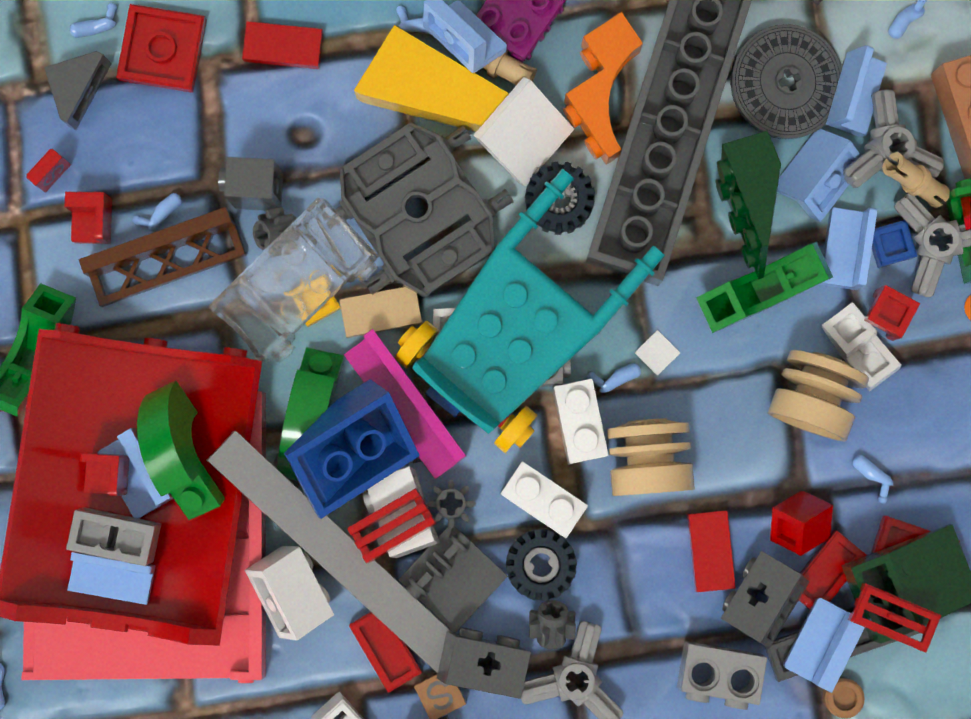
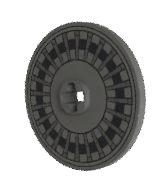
(764, 62)

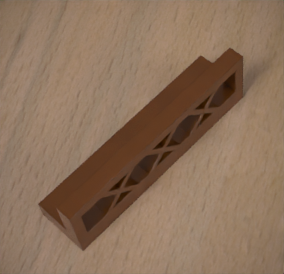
(158, 243)

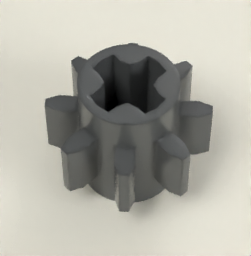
(271, 226)
(443, 496)
(552, 624)

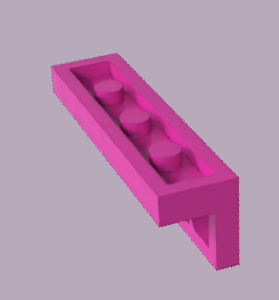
(431, 438)

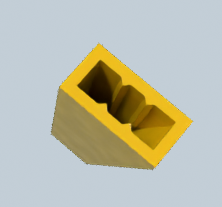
(426, 84)

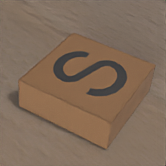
(439, 697)

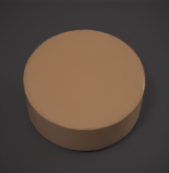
(845, 699)

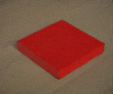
(161, 48)

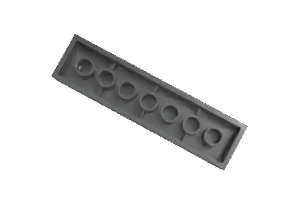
(667, 134)

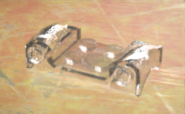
(294, 280)

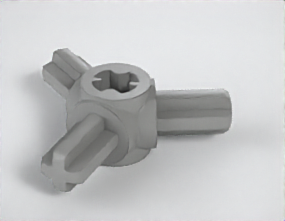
(888, 133)
(932, 259)
(580, 660)

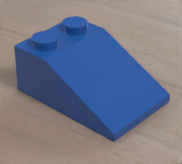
(351, 448)

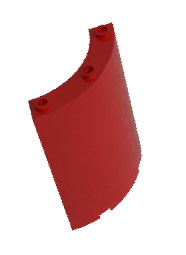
(78, 403)

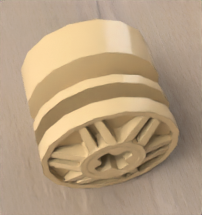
(818, 395)
(650, 458)

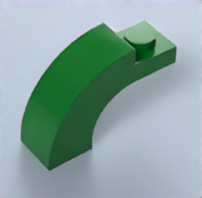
(750, 296)
(41, 311)
(309, 399)
(169, 451)

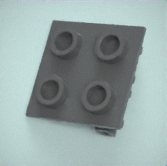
(452, 578)

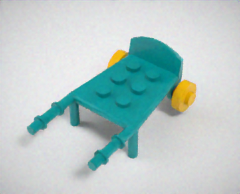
(511, 331)

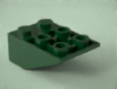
(750, 185)
(919, 570)

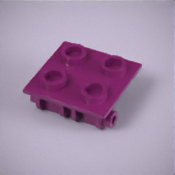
(520, 22)

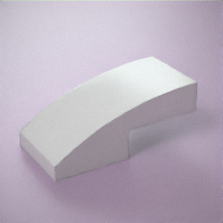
(860, 346)

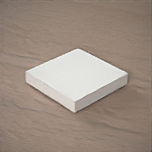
(524, 131)

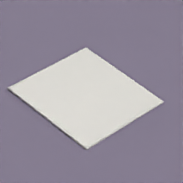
(657, 352)

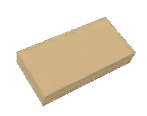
(380, 311)

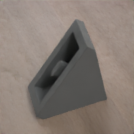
(75, 84)

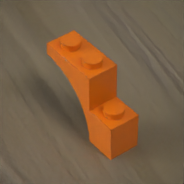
(587, 105)

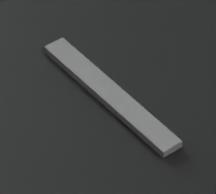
(330, 548)

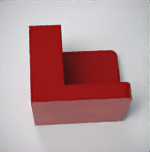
(90, 217)
(891, 312)
(106, 473)
(801, 522)

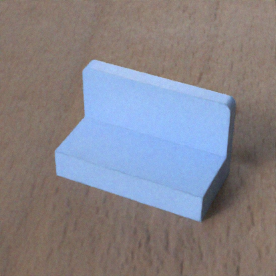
(462, 33)
(853, 96)
(817, 174)
(849, 246)
(141, 492)
(110, 578)
(823, 645)

